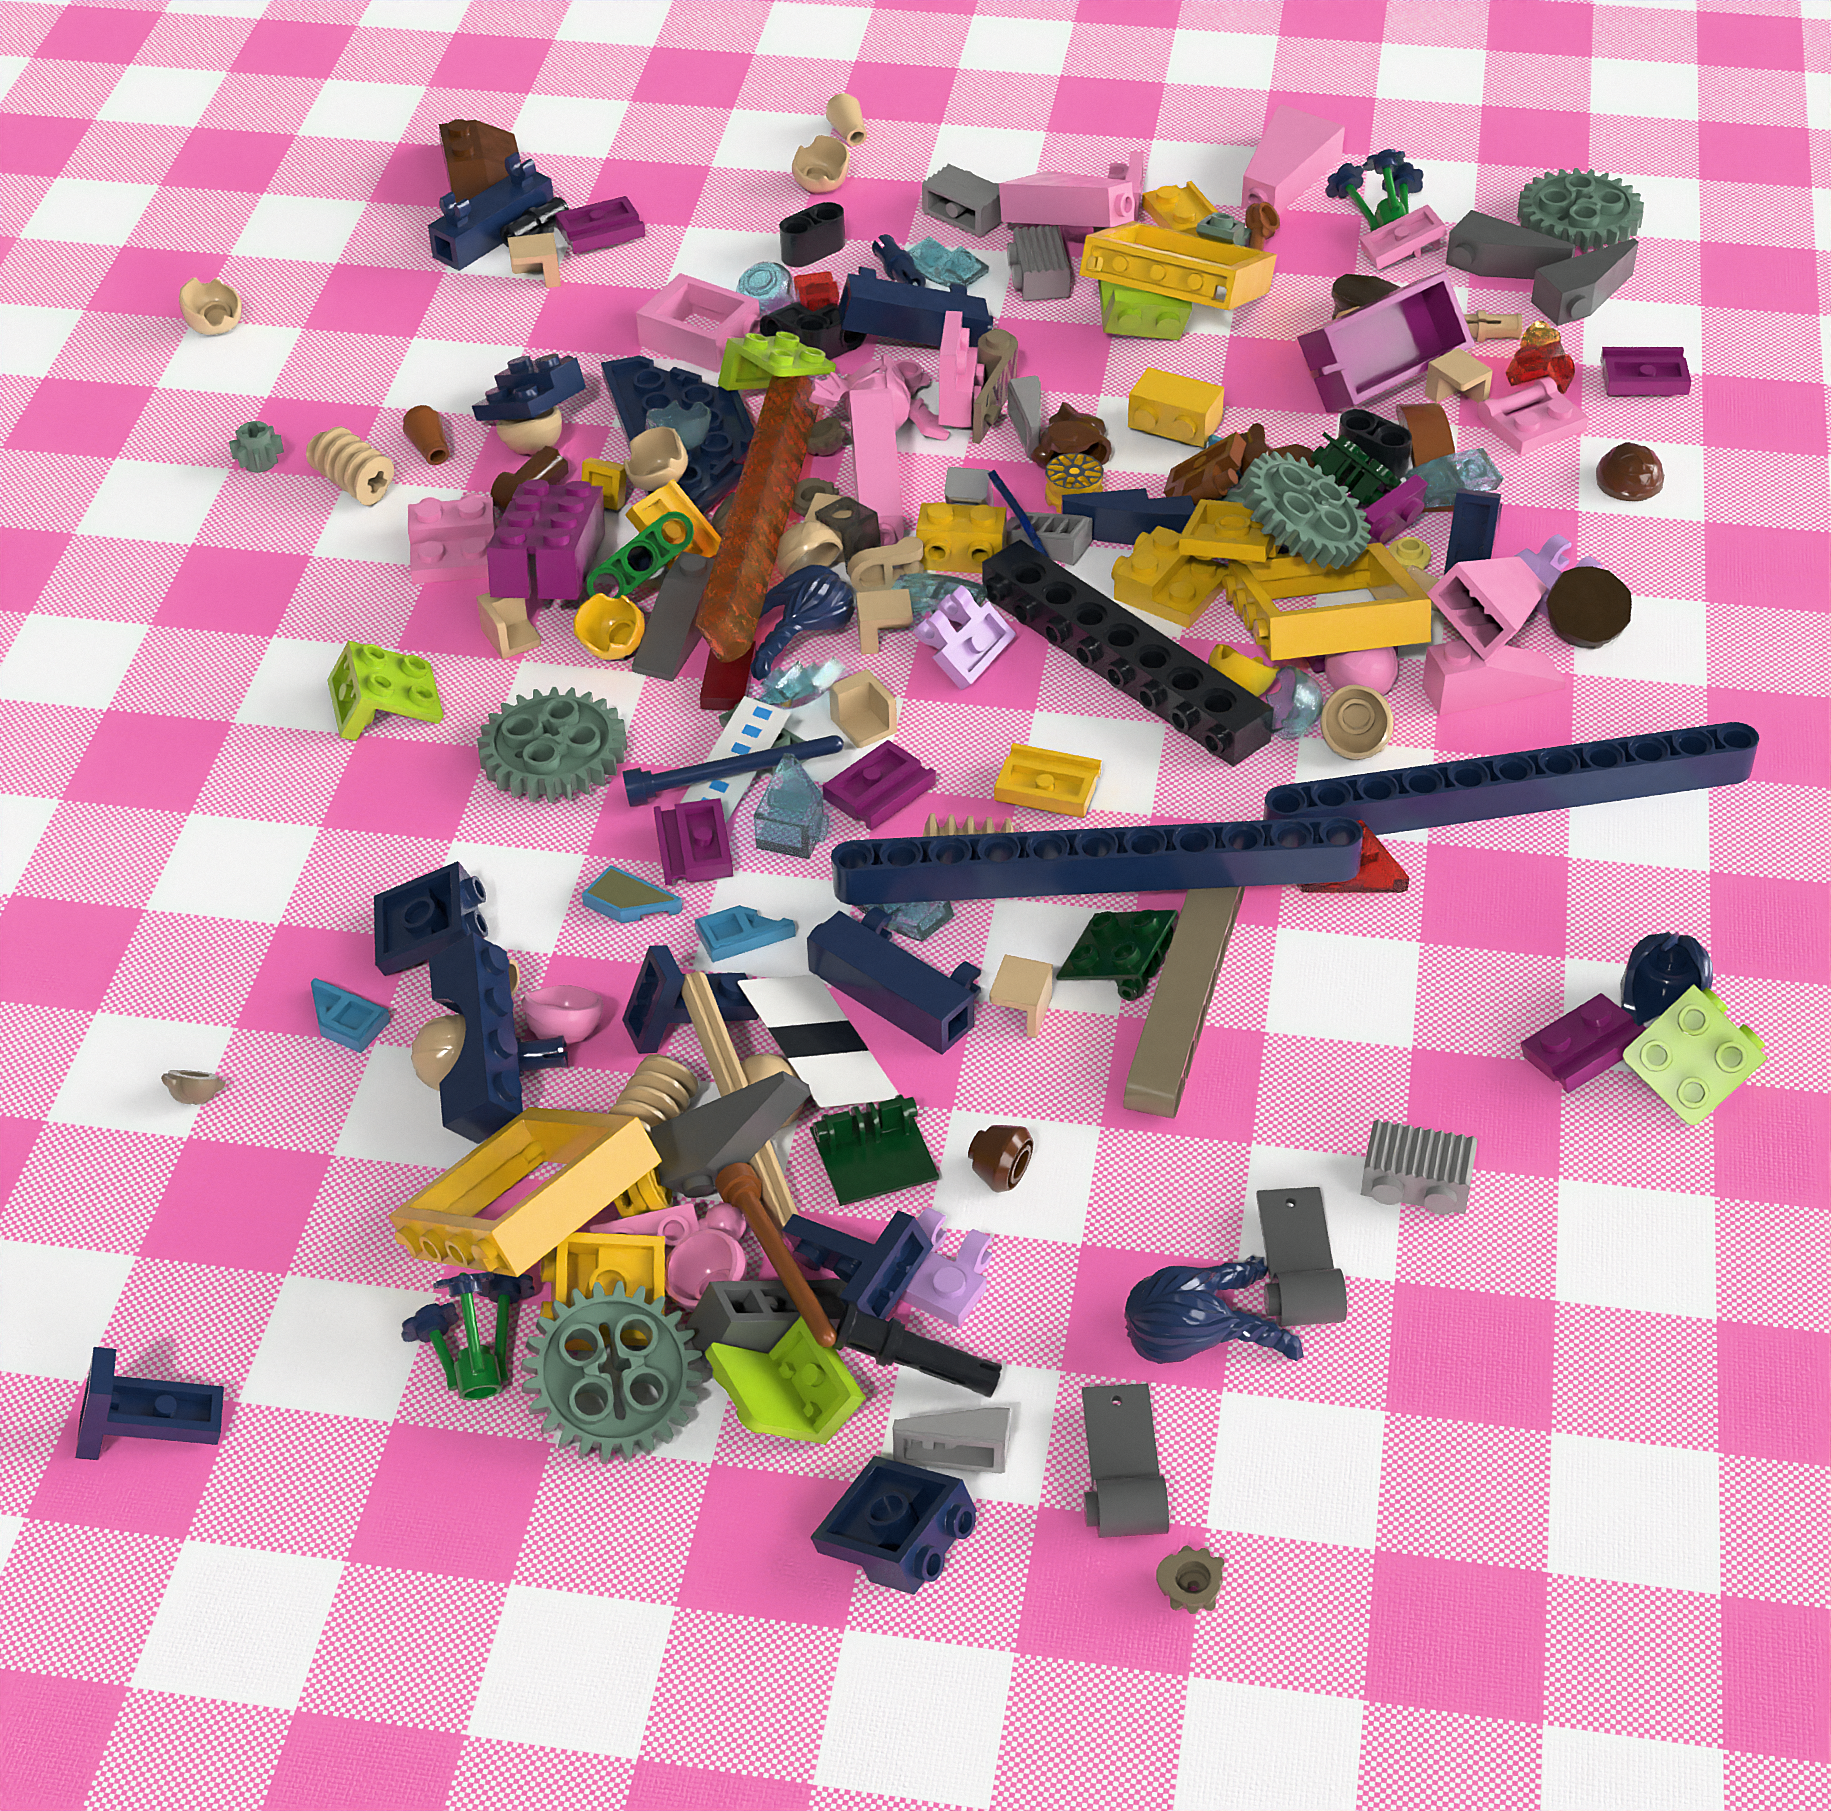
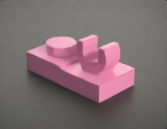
(1132, 173)
(1403, 237)

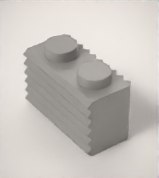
(962, 200)
(1039, 263)
(1418, 1167)

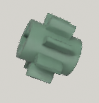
(256, 446)

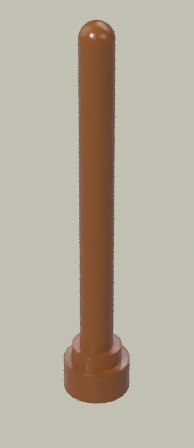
(742, 1189)

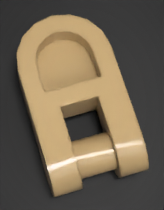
(873, 568)

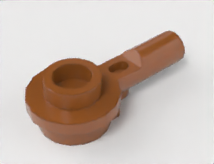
(1263, 222)

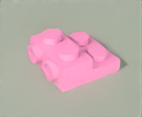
(959, 374)
(450, 538)

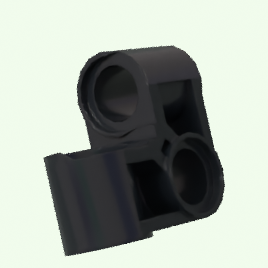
(815, 329)

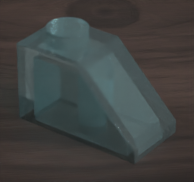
(790, 812)

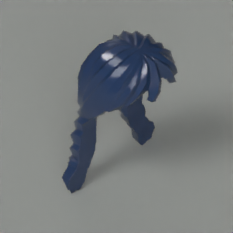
(813, 601)
(1661, 972)
(1180, 1316)

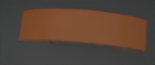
(1430, 436)

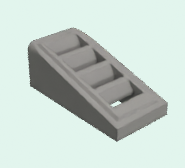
(1025, 410)
(968, 487)
(1062, 535)
(955, 1440)

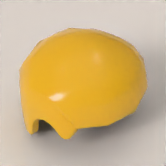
(609, 626)
(1244, 671)

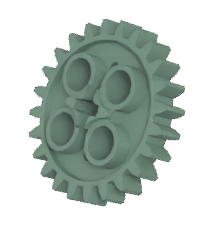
(1581, 208)
(1305, 510)
(552, 744)
(562, 1378)

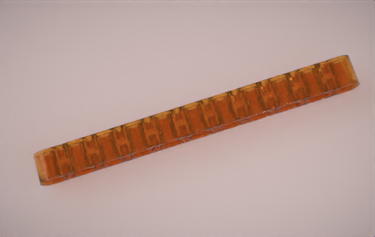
(757, 518)

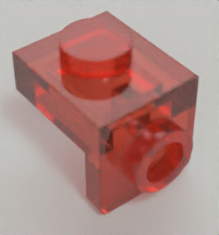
(816, 290)
(1542, 361)

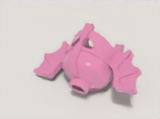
(834, 389)

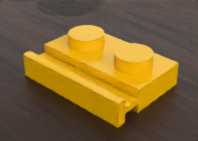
(1177, 207)
(670, 499)
(1047, 780)

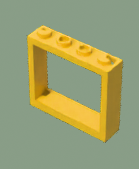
(1177, 264)
(1395, 618)
(602, 1161)

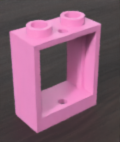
(663, 329)

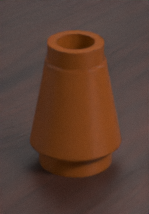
(426, 432)

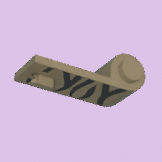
(999, 354)

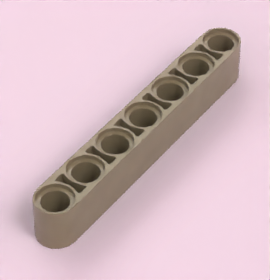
(1182, 1001)

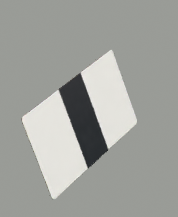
(818, 1040)

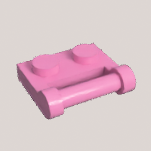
(1538, 425)

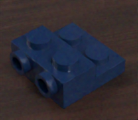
(530, 387)
(426, 917)
(897, 1523)

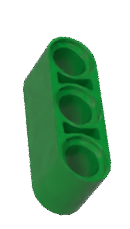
(654, 543)

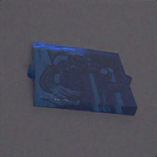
(1017, 513)

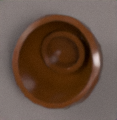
(1630, 473)

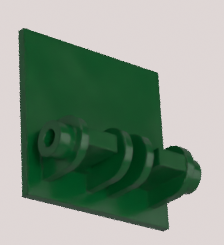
(1366, 481)
(1122, 949)
(873, 1150)

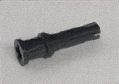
(892, 1343)

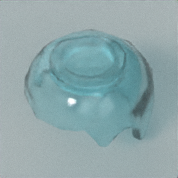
(769, 284)
(690, 425)
(1295, 704)

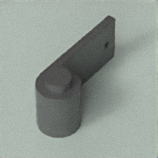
(1299, 1259)
(1123, 1463)

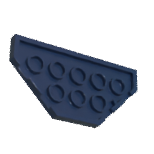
(640, 387)

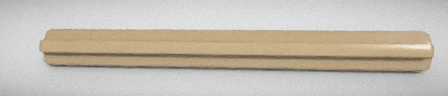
(730, 1078)

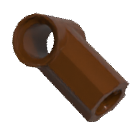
(543, 465)

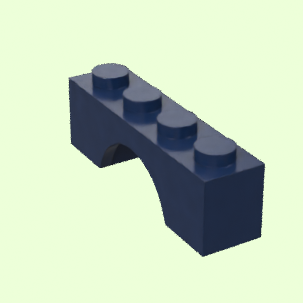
(484, 1083)

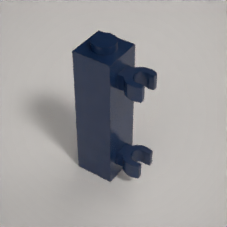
(474, 225)
(908, 310)
(892, 981)

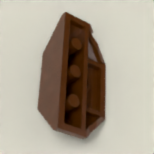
(474, 155)

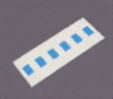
(749, 730)

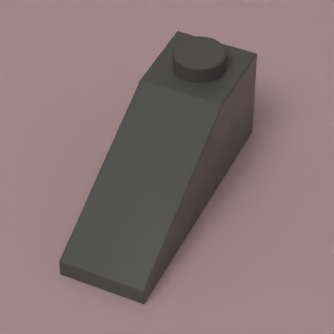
(1502, 249)
(1583, 283)
(672, 623)
(724, 1132)
(755, 1313)

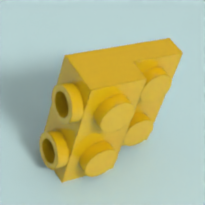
(1226, 532)
(1167, 582)
(606, 1260)

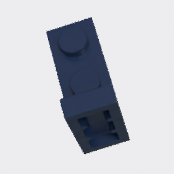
(1473, 526)
(659, 1002)
(873, 1272)
(144, 1408)

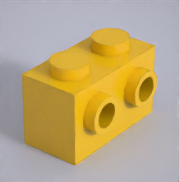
(1175, 407)
(960, 535)

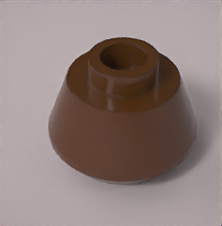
(1001, 1155)

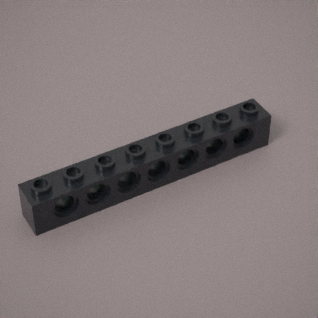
(1128, 653)

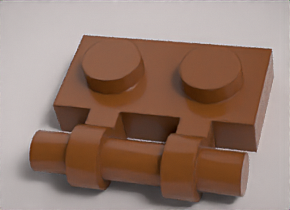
(1208, 472)

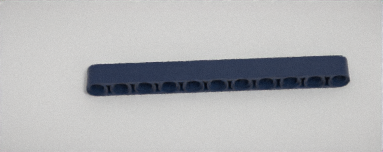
(1527, 780)
(1096, 860)

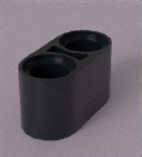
(812, 234)
(1378, 439)

